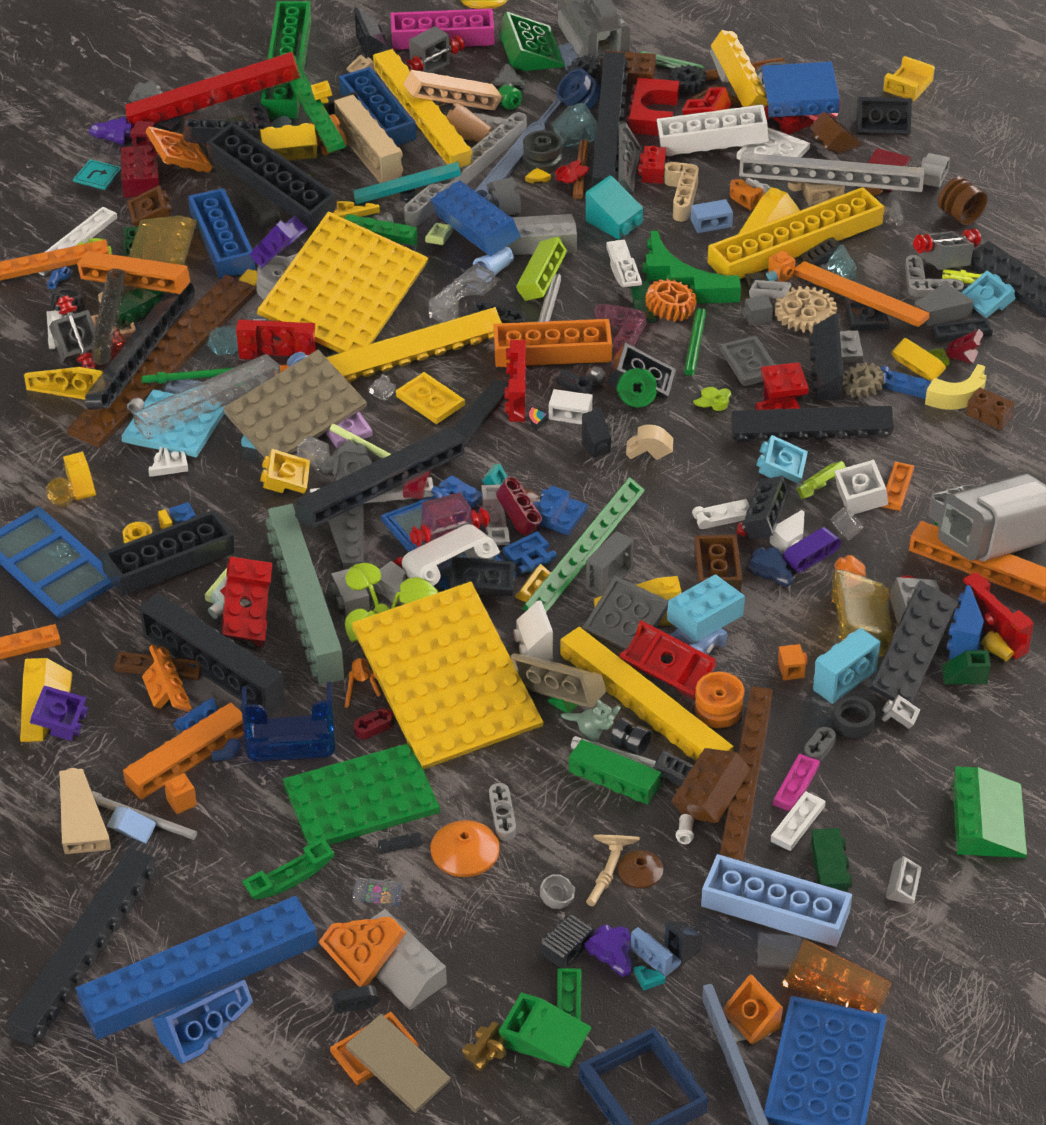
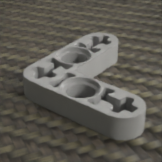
(919, 285)

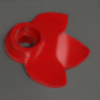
(571, 172)

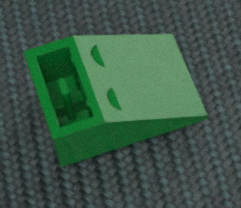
(543, 1031)

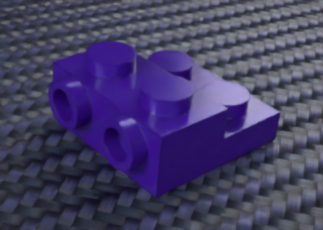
(59, 712)

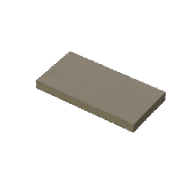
(398, 1063)

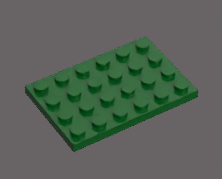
(361, 795)

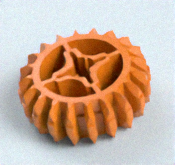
(670, 300)

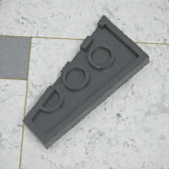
(628, 158)

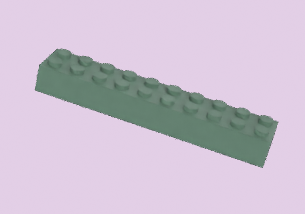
(305, 594)

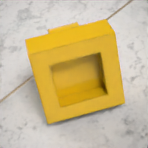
(321, 91)

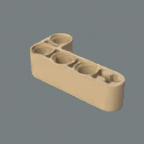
(685, 178)

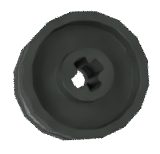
(542, 151)

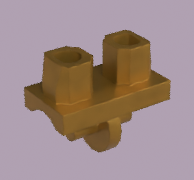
(488, 1046)

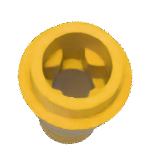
(996, 645)

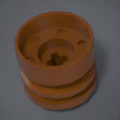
(962, 200)

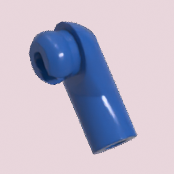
(58, 276)

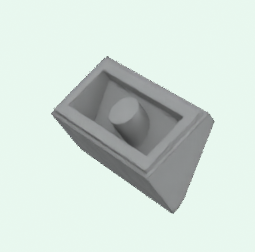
(903, 881)

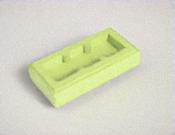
(439, 234)

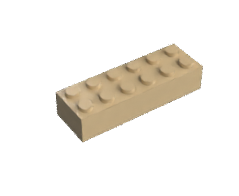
(368, 139)

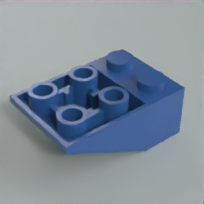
(968, 626)

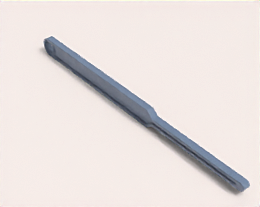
(515, 153)

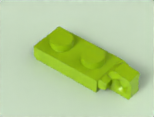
(819, 479)

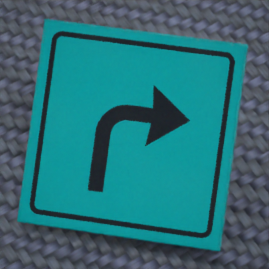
(97, 174)

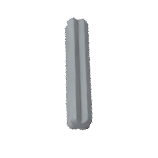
(723, 77)

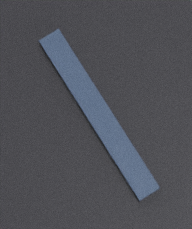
(733, 1056)

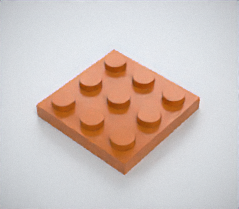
(177, 151)

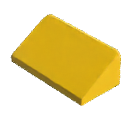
(532, 583)

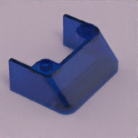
(289, 736)

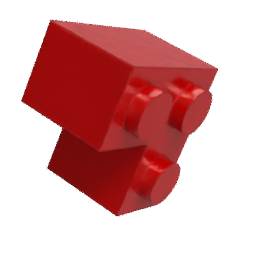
(714, 100)

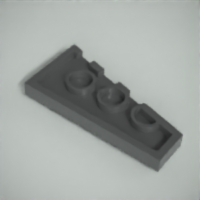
(349, 536)

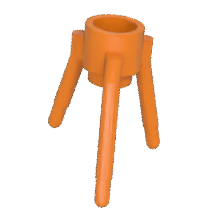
(360, 672)

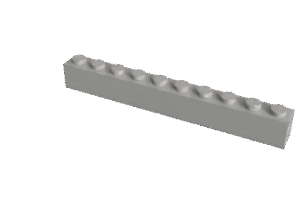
(831, 172)

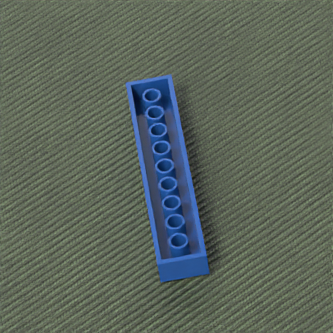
(196, 967)

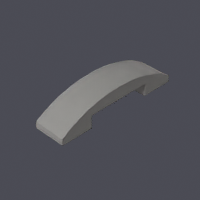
(497, 526)

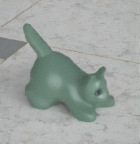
(594, 720)

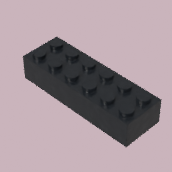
(167, 552)

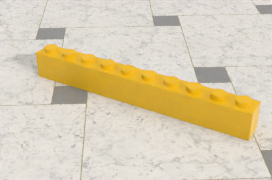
(424, 111)
(416, 345)
(641, 695)

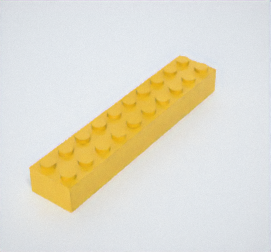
(796, 233)

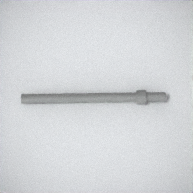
(161, 823)

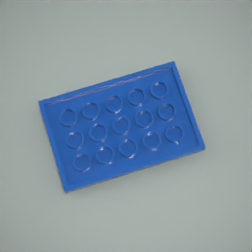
(824, 1065)

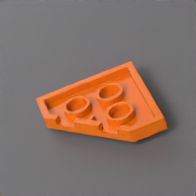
(362, 946)

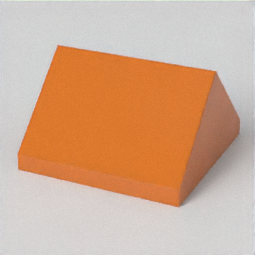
(753, 1011)

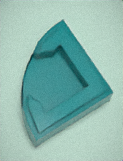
(648, 978)

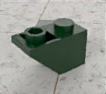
(967, 668)

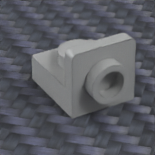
(901, 711)

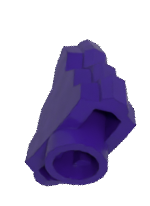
(114, 130)
(612, 948)

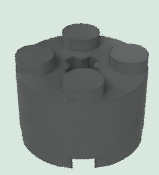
(505, 196)

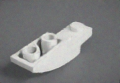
(622, 264)

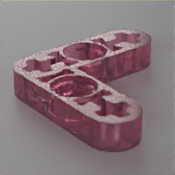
(632, 321)

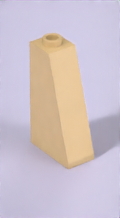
(80, 817)

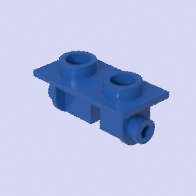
(196, 715)

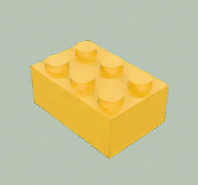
(291, 141)

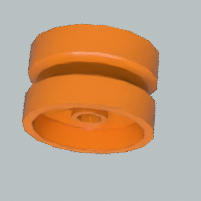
(719, 699)

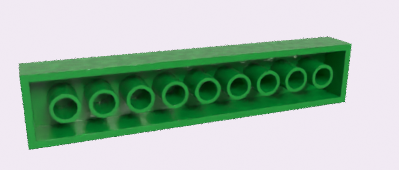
(289, 34)

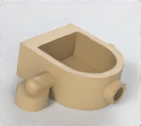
(816, 192)

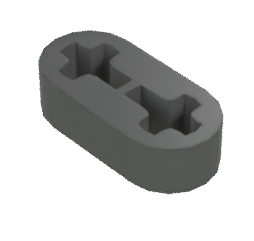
(816, 743)

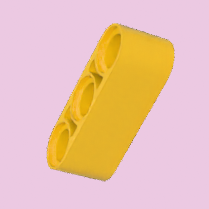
(918, 360)

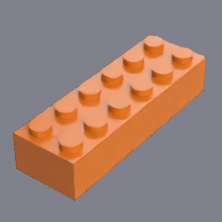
(556, 341)

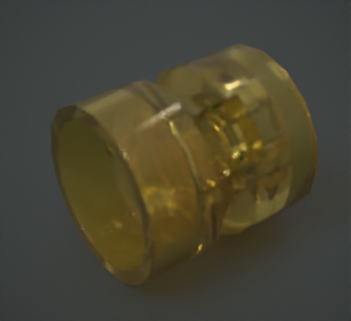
(60, 492)

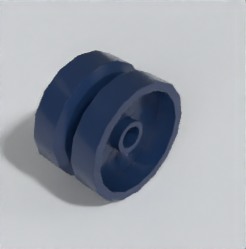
(578, 88)

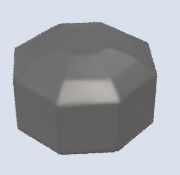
(597, 375)

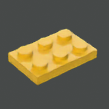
(430, 398)

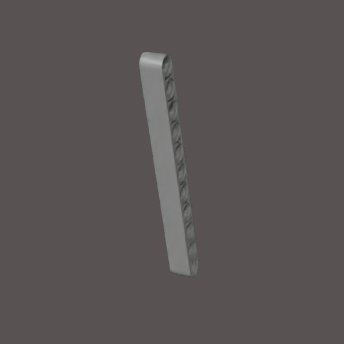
(482, 156)

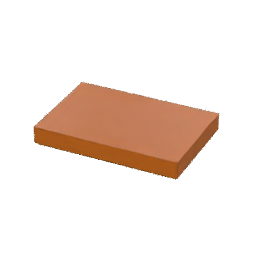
(351, 1064)

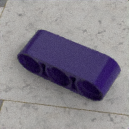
(811, 549)

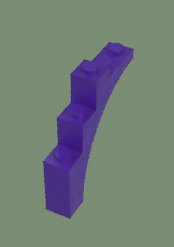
(278, 240)

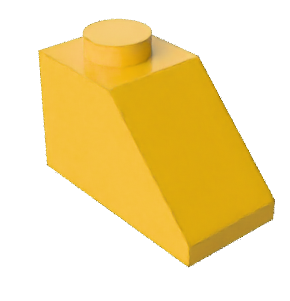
(79, 475)

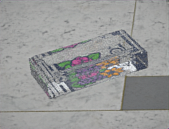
(378, 891)

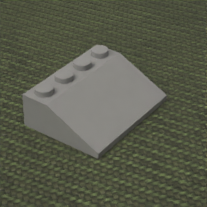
(540, 228)

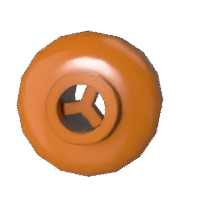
(850, 564)

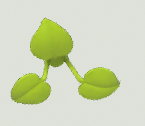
(366, 574)

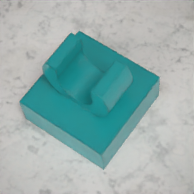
(495, 475)

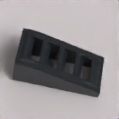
(824, 250)
(679, 764)

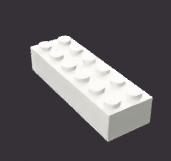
(713, 130)

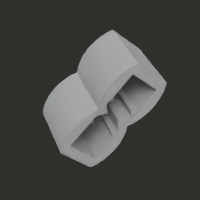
(935, 169)

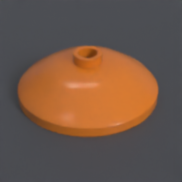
(465, 848)

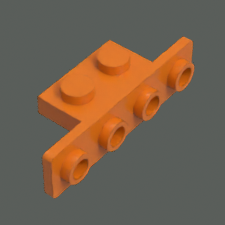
(163, 681)

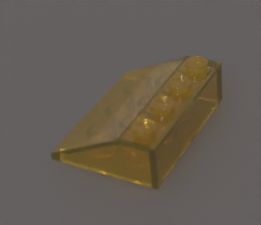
(164, 239)

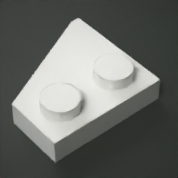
(168, 463)

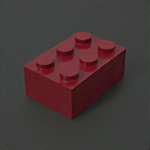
(139, 170)

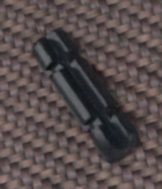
(400, 842)

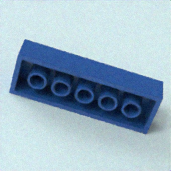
(380, 104)
(475, 218)
(221, 233)

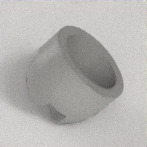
(137, 403)

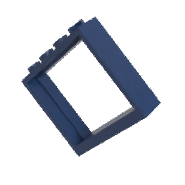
(650, 1039)

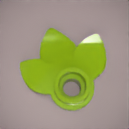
(713, 397)

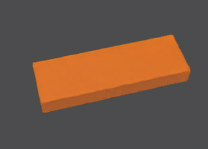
(898, 485)

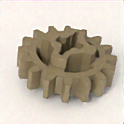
(863, 380)

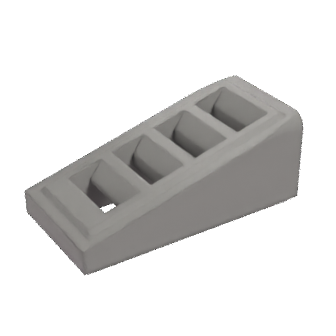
(769, 288)

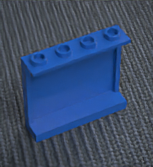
(800, 89)

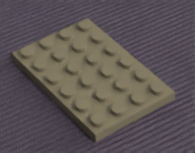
(295, 405)

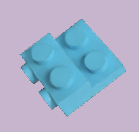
(989, 294)
(781, 459)

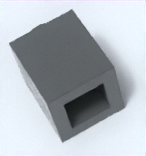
(757, 310)

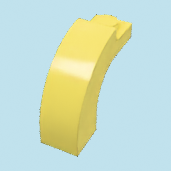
(955, 395)

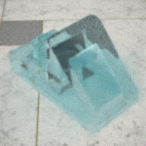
(842, 262)

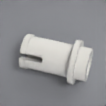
(685, 834)

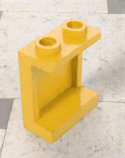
(909, 79)

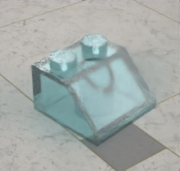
(575, 124)

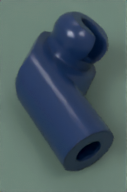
(228, 752)

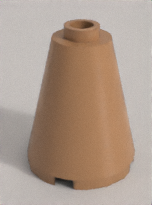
(468, 124)

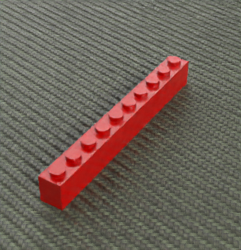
(214, 90)

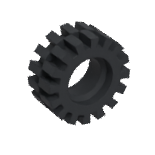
(79, 298)

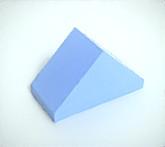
(131, 824)

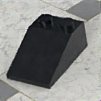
(631, 358)

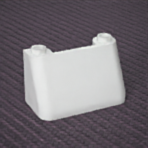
(423, 560)

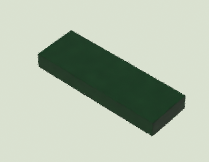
(638, 297)

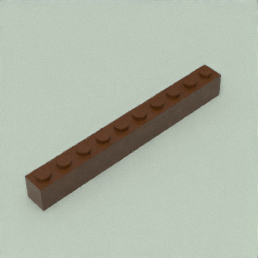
(751, 751)

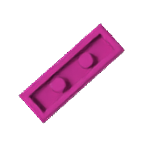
(796, 782)

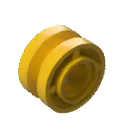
(135, 531)

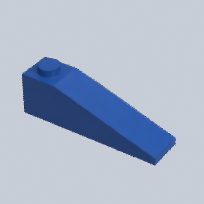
(194, 1025)

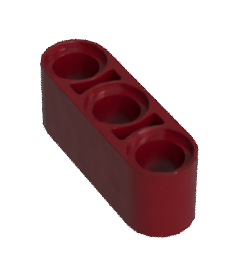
(518, 506)

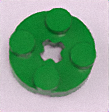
(648, 387)

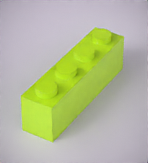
(541, 269)

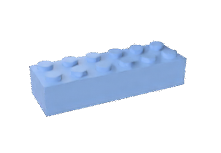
(776, 900)

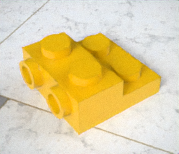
(285, 472)

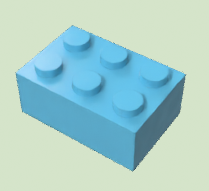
(705, 608)
(846, 665)

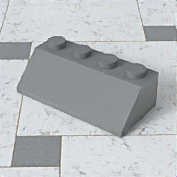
(411, 970)

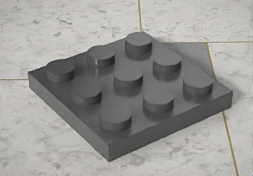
(620, 611)

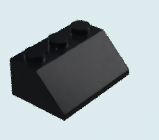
(369, 34)
(884, 115)

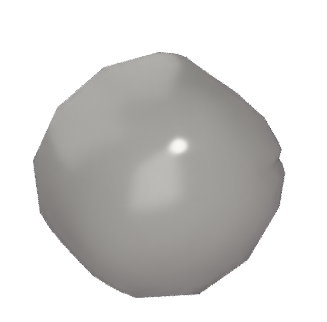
(557, 891)

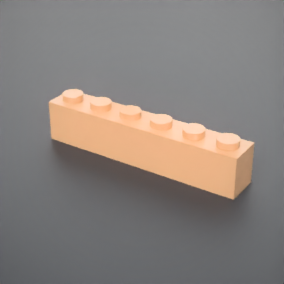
(452, 90)

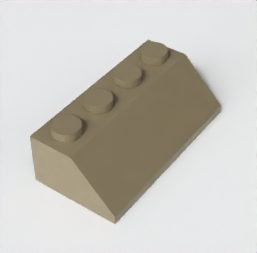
(559, 680)

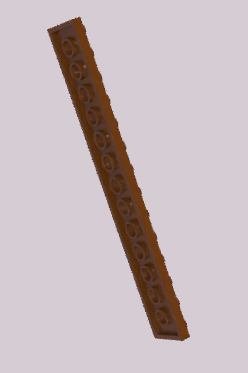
(168, 356)

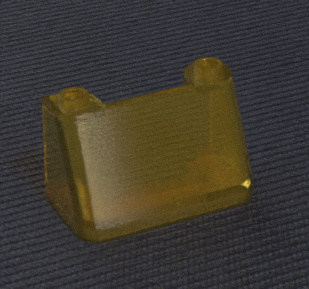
(862, 605)

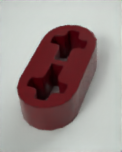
(372, 724)

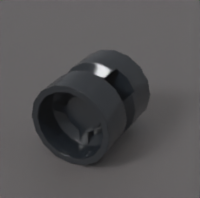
(632, 737)

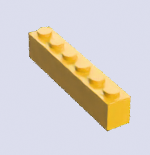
(739, 69)

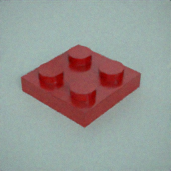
(784, 380)

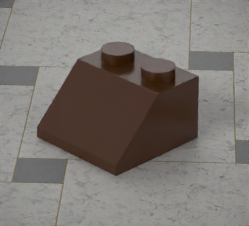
(833, 134)

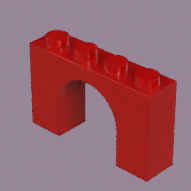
(649, 92)

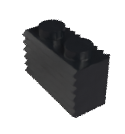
(566, 941)

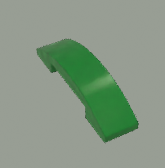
(290, 874)

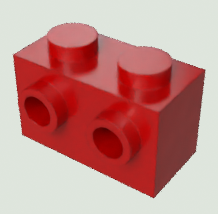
(652, 164)

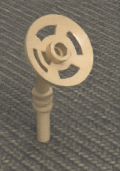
(616, 845)

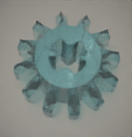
(223, 340)

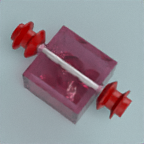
(444, 516)

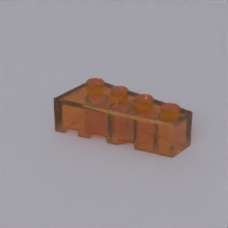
(835, 979)

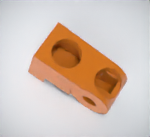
(745, 194)

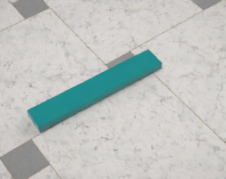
(407, 183)

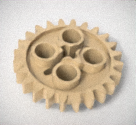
(804, 308)

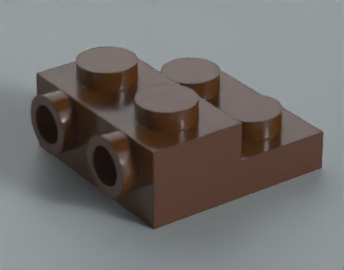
(150, 205)

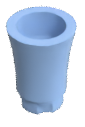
(497, 261)

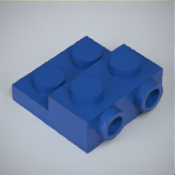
(559, 510)

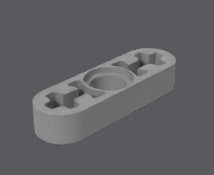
(498, 819)

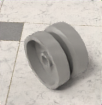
(270, 274)

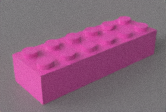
(472, 25)

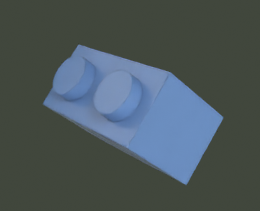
(711, 216)

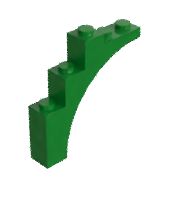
(705, 285)

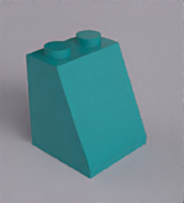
(612, 208)

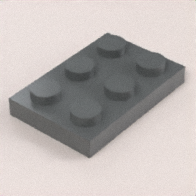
(746, 359)

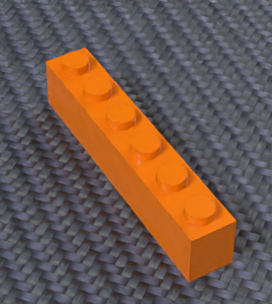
(138, 272)
(184, 751)

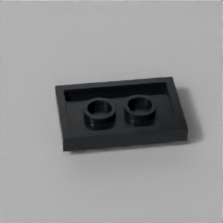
(487, 576)

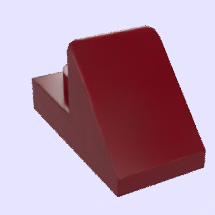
(965, 347)

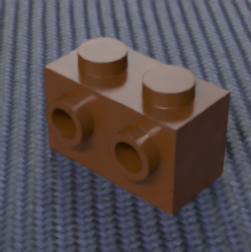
(990, 408)

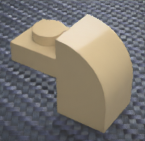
(651, 439)

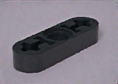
(510, 315)

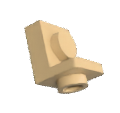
(360, 63)

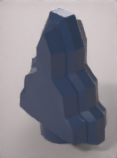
(770, 565)

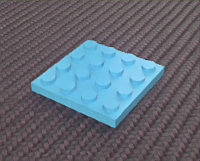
(186, 438)

